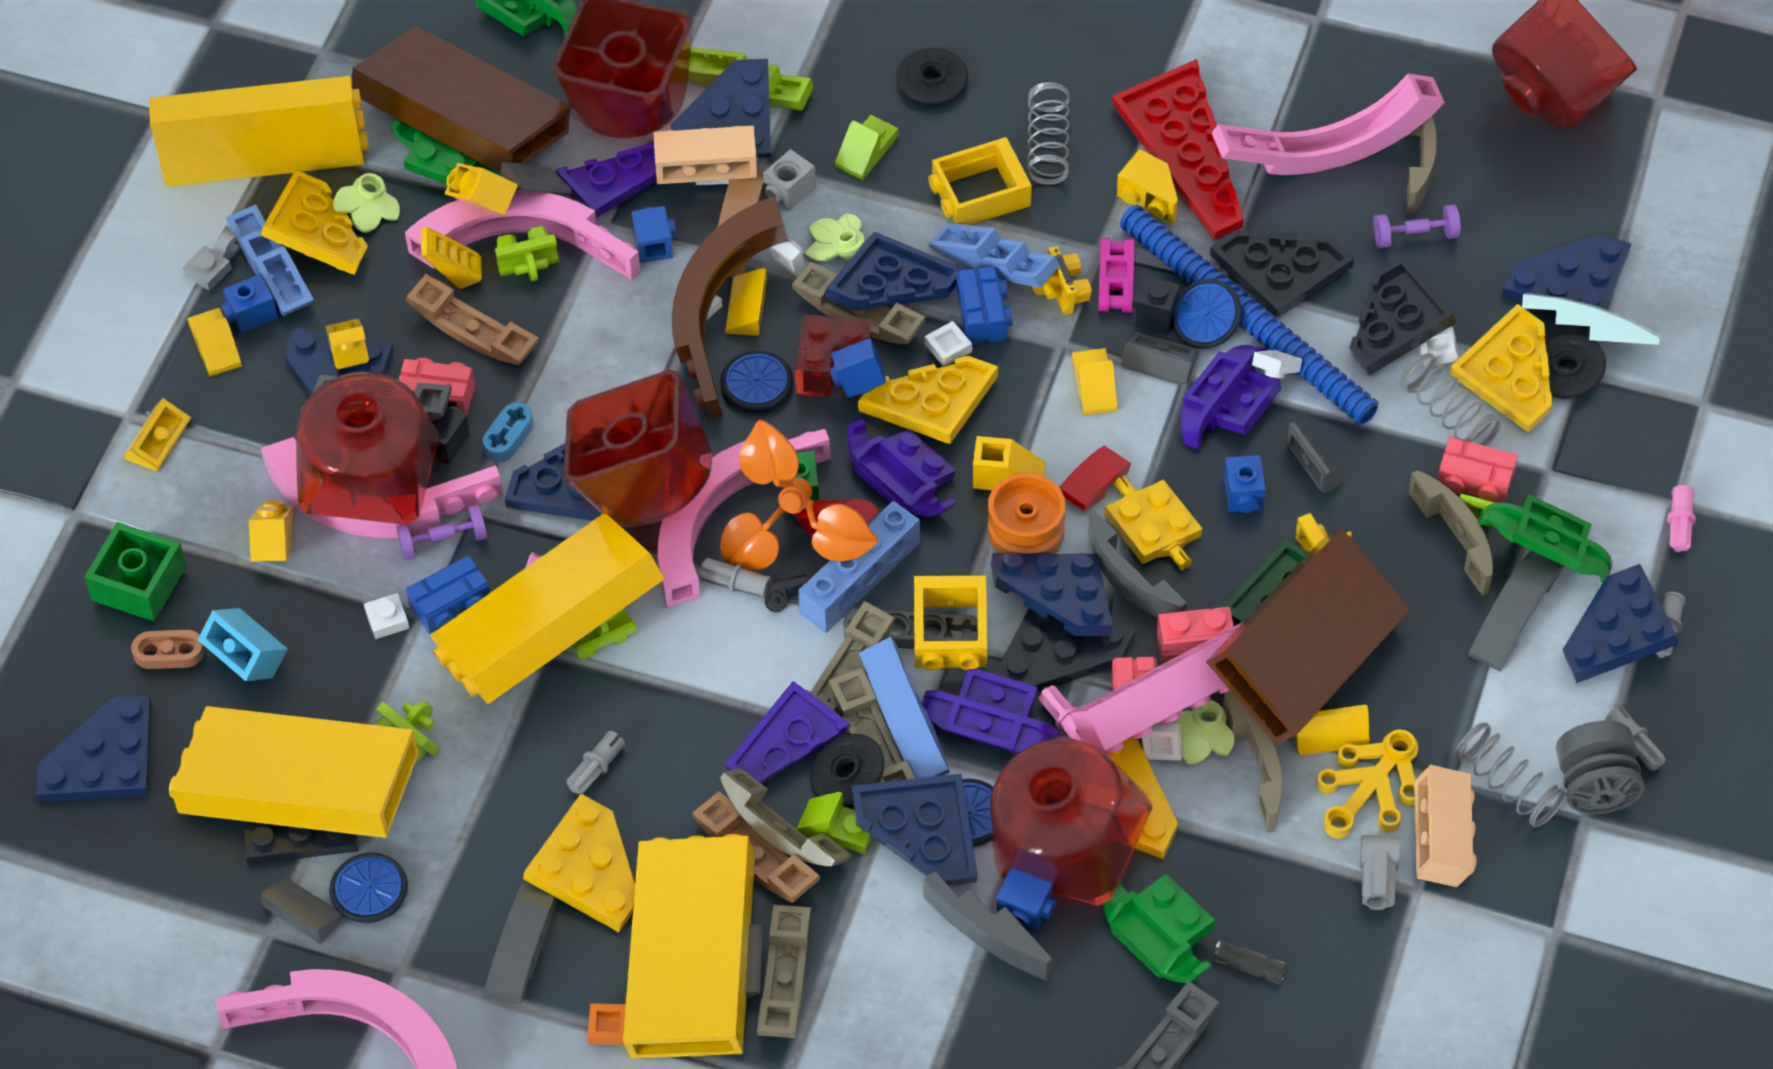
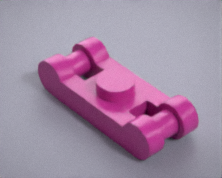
(1116, 274)

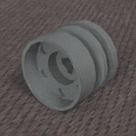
(1600, 767)

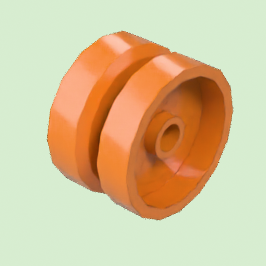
(1026, 515)

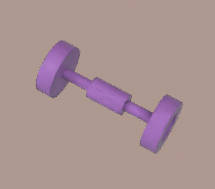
(1449, 221)
(442, 532)

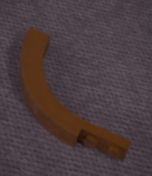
(706, 271)

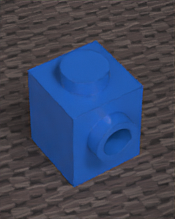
(653, 234)
(249, 304)
(857, 368)
(1244, 483)
(1026, 898)

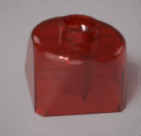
(1559, 62)
(625, 66)
(364, 450)
(637, 450)
(1067, 818)

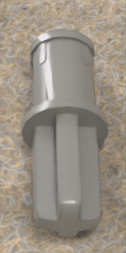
(735, 577)
(1673, 607)
(1646, 750)
(595, 763)

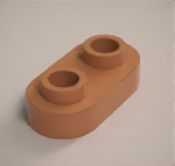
(168, 648)

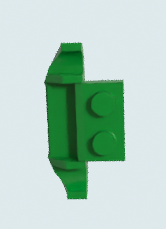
(528, 15)
(430, 156)
(1550, 534)
(1161, 928)

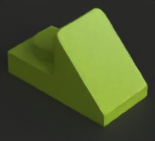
(865, 146)
(829, 816)

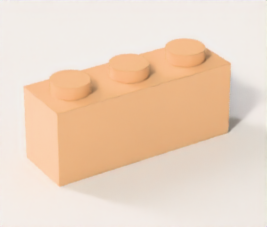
(705, 154)
(1444, 826)

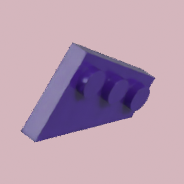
(613, 180)
(787, 734)

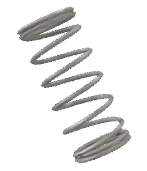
(1048, 158)
(1475, 432)
(1549, 795)

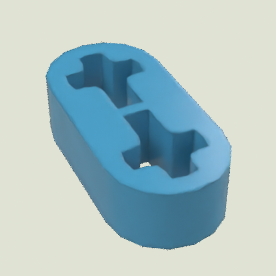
(503, 429)

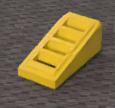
(451, 259)

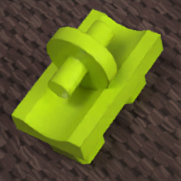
(527, 255)
(612, 631)
(417, 717)

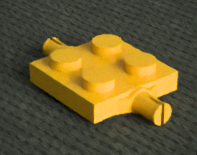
(1153, 522)

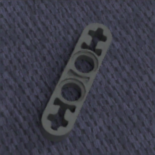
(957, 622)

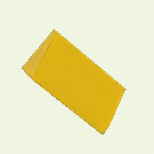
(747, 303)
(157, 435)
(1332, 729)

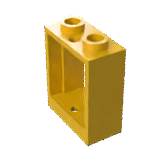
(973, 161)
(950, 592)

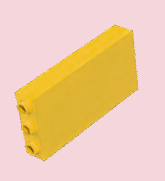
(258, 130)
(545, 608)
(295, 771)
(689, 947)

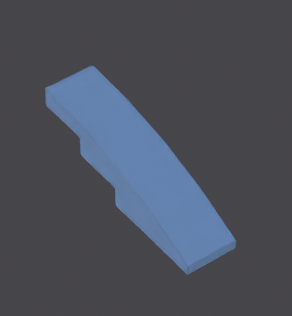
(983, 247)
(269, 260)
(903, 710)

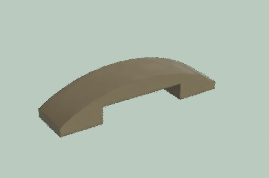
(1421, 177)
(888, 324)
(1436, 498)
(865, 630)
(858, 706)
(1265, 754)
(747, 798)
(785, 971)

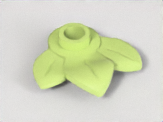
(366, 206)
(835, 238)
(1203, 737)

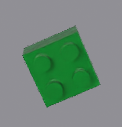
(135, 571)

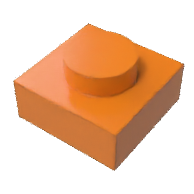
(606, 1024)

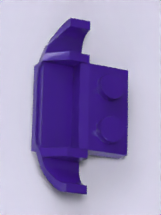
(1227, 395)
(901, 469)
(990, 711)

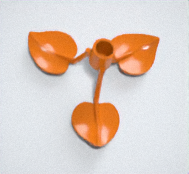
(745, 541)

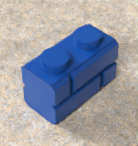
(982, 305)
(447, 593)

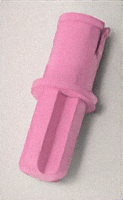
(1681, 518)
(1060, 710)

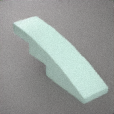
(1603, 323)

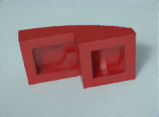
(1093, 477)

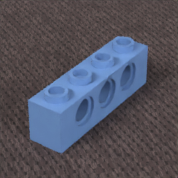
(844, 583)

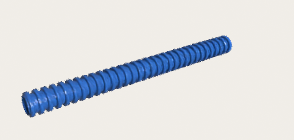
(1254, 318)

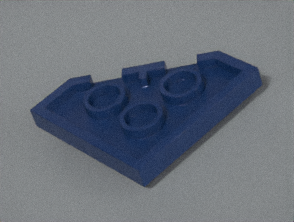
(734, 99)
(1576, 271)
(889, 274)
(311, 356)
(545, 491)
(1057, 586)
(1619, 626)
(102, 756)
(921, 823)

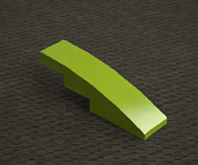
(784, 90)

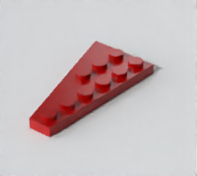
(1176, 126)

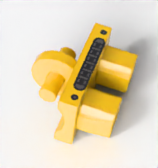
(1061, 285)

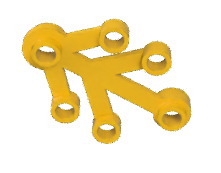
(1371, 779)

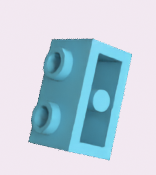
(242, 644)

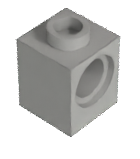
(789, 179)

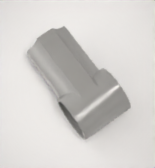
(1379, 862)

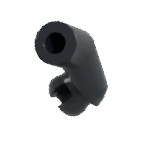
(782, 591)

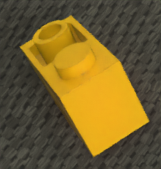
(1149, 184)
(480, 188)
(1000, 459)
(271, 532)

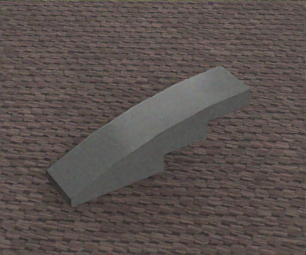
(996, 933)
(520, 944)

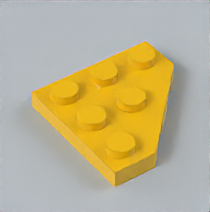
(310, 225)
(1510, 369)
(932, 398)
(1161, 823)
(586, 865)

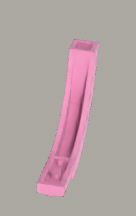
(1339, 143)
(528, 210)
(438, 501)
(681, 530)
(347, 996)

